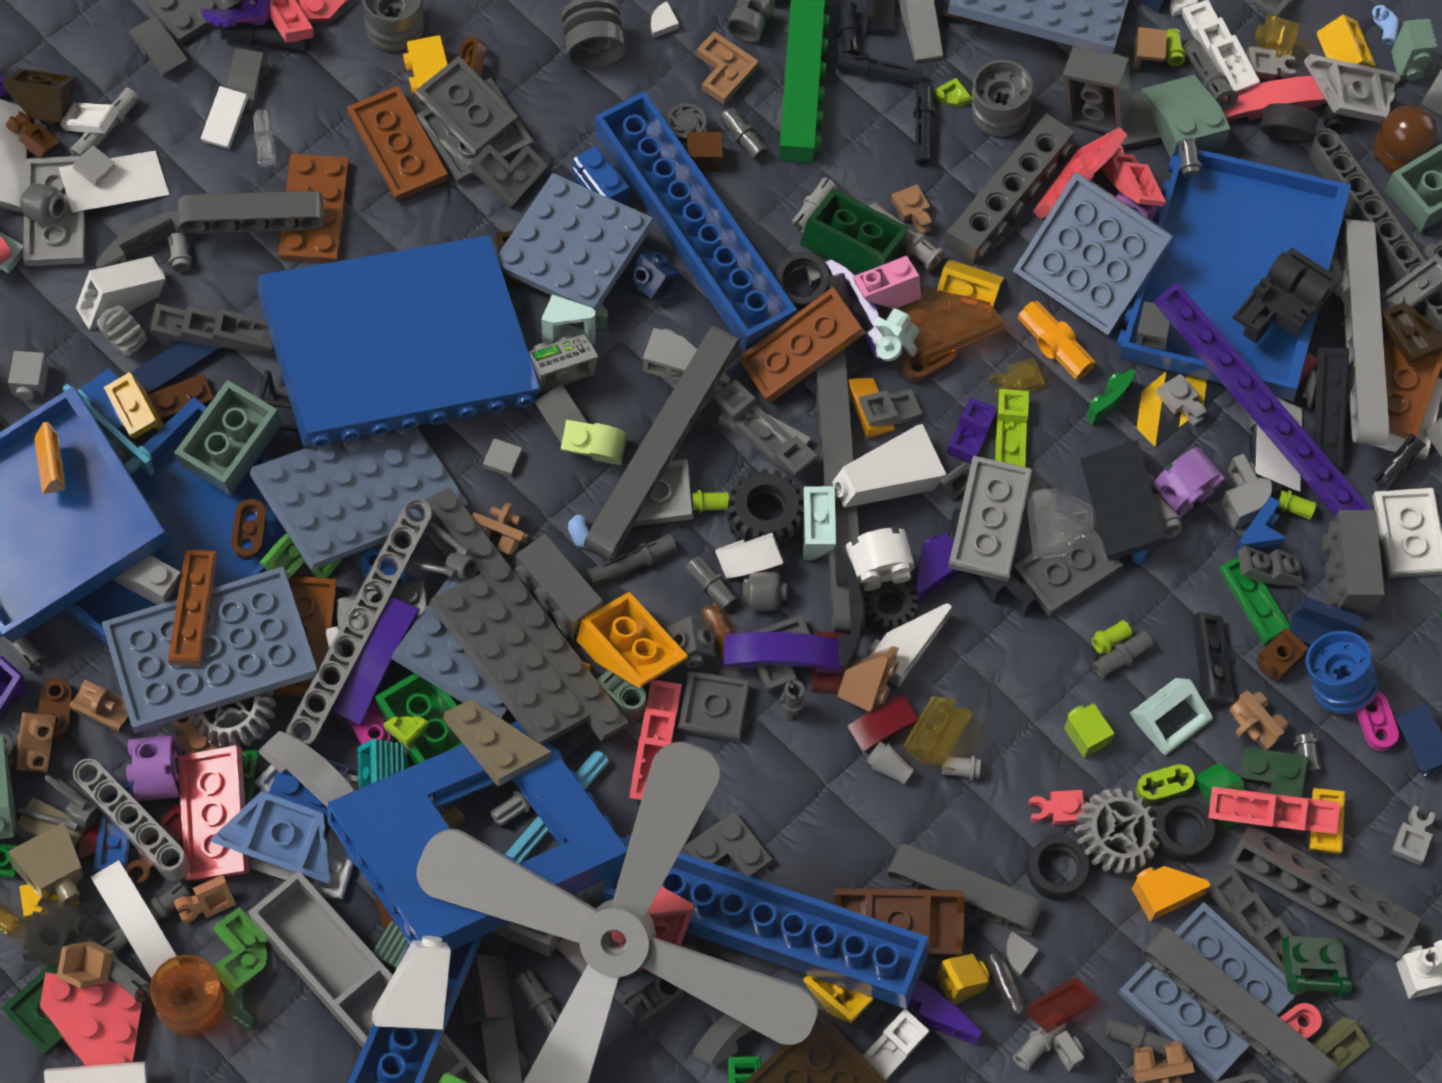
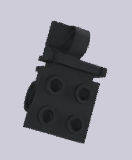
(1286, 296)

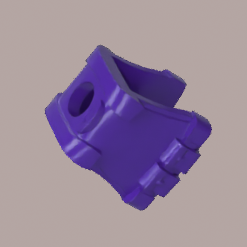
(250, 13)

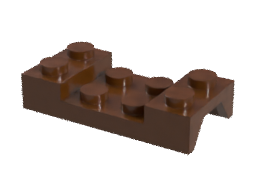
(925, 912)

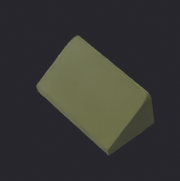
(1342, 1042)

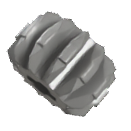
(121, 330)

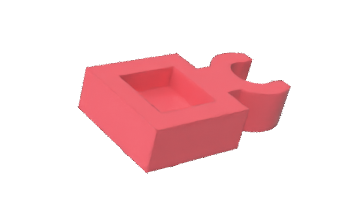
(1062, 807)

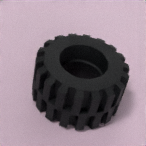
(770, 489)

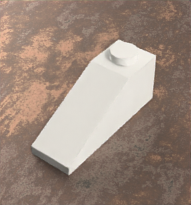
(912, 640)

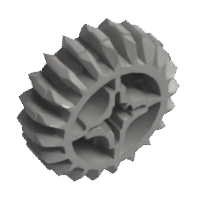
(225, 728)
(1133, 854)

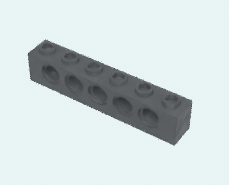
(1046, 135)
(1324, 891)

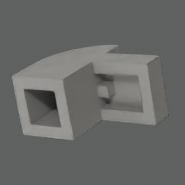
(1250, 494)

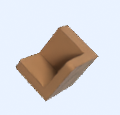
(1149, 45)
(85, 964)

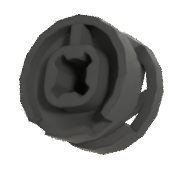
(687, 119)

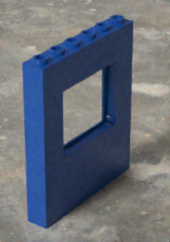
(395, 819)

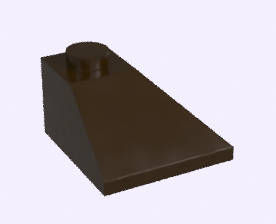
(41, 93)

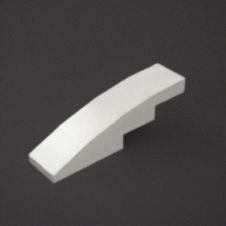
(1220, 46)

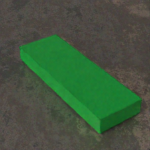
(1255, 602)

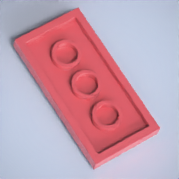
(209, 799)

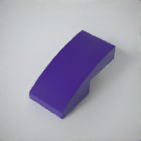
(972, 430)

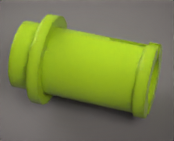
(1174, 52)
(709, 501)
(1296, 504)
(1107, 639)

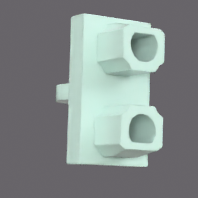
(896, 333)

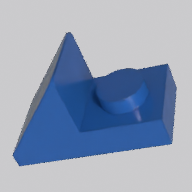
(1260, 532)

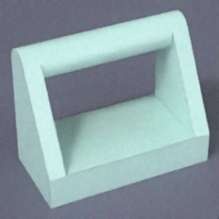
(563, 312)
(818, 521)
(1161, 703)

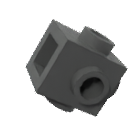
(695, 640)

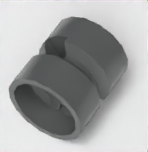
(749, 19)

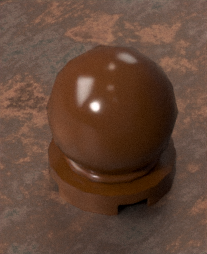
(1404, 137)

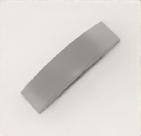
(307, 766)

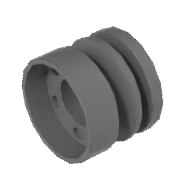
(393, 22)
(593, 33)
(1001, 98)

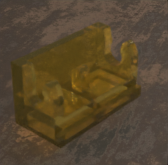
(937, 731)

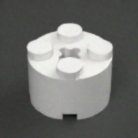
(881, 558)

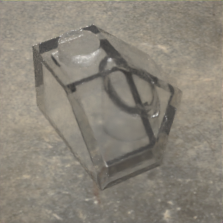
(1057, 521)

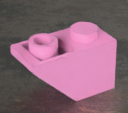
(890, 284)

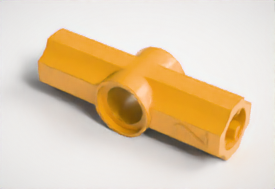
(1056, 340)

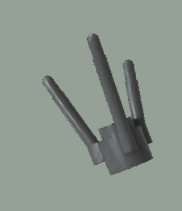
(457, 564)
(80, 811)

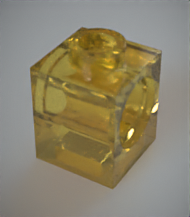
(1277, 35)

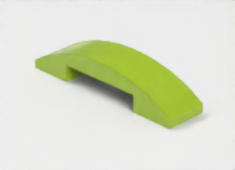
(1011, 426)

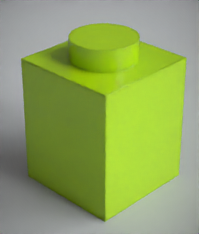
(1088, 729)

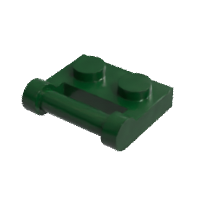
(1315, 955)

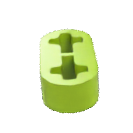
(1162, 777)

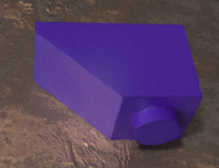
(933, 566)

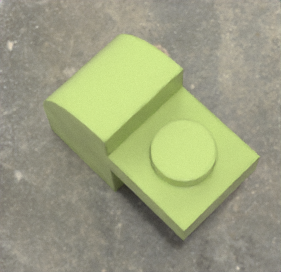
(598, 441)

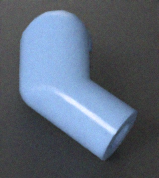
(1387, 22)
(578, 530)

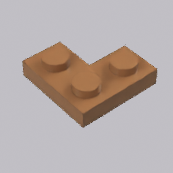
(731, 67)

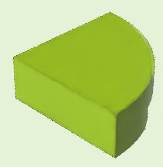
(952, 94)
(406, 728)

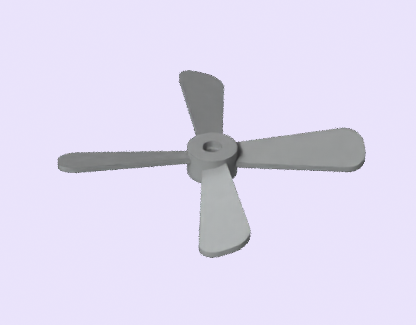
(675, 794)

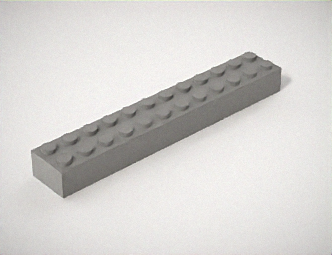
(339, 966)

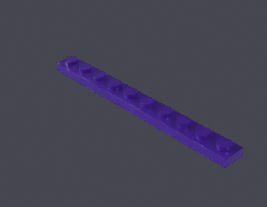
(1258, 401)

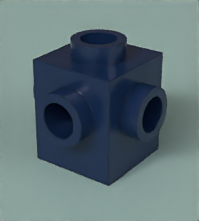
(652, 274)

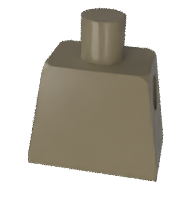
(49, 864)

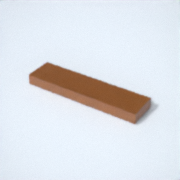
(192, 608)

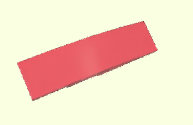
(1295, 91)
(1133, 179)
(656, 730)
(1274, 810)

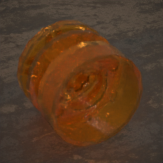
(179, 980)

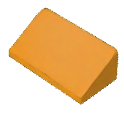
(859, 388)
(49, 459)

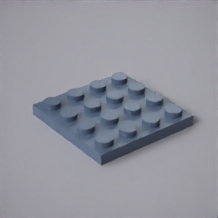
(573, 242)
(1093, 253)
(439, 659)
(1181, 1018)

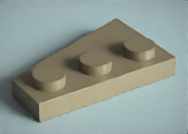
(494, 743)

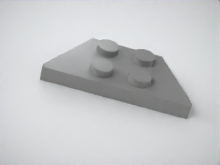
(1354, 88)

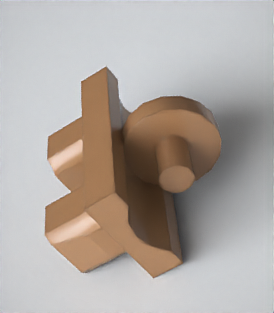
(510, 537)
(100, 706)
(1255, 720)
(34, 742)
(1148, 1069)

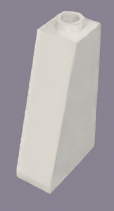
(891, 471)

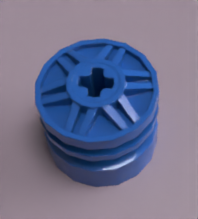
(1342, 672)

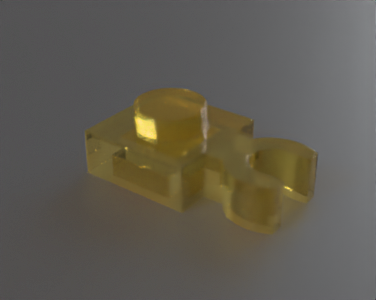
(1019, 376)

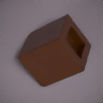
(706, 150)

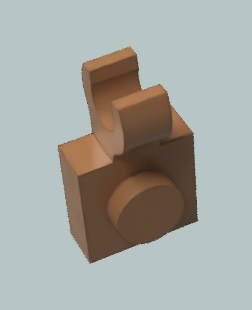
(913, 206)

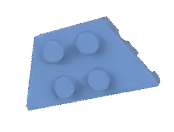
(279, 834)

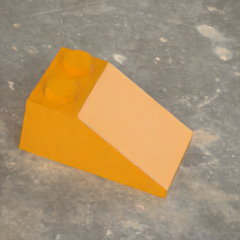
(629, 641)

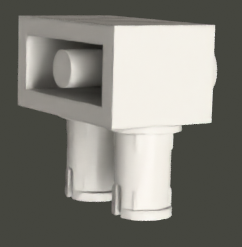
(1421, 970)

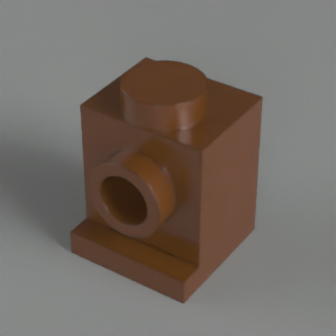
(1289, 648)

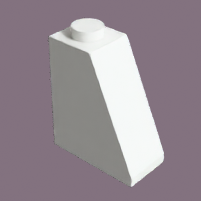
(121, 284)
(417, 988)

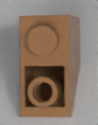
(867, 679)

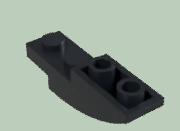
(1015, 593)

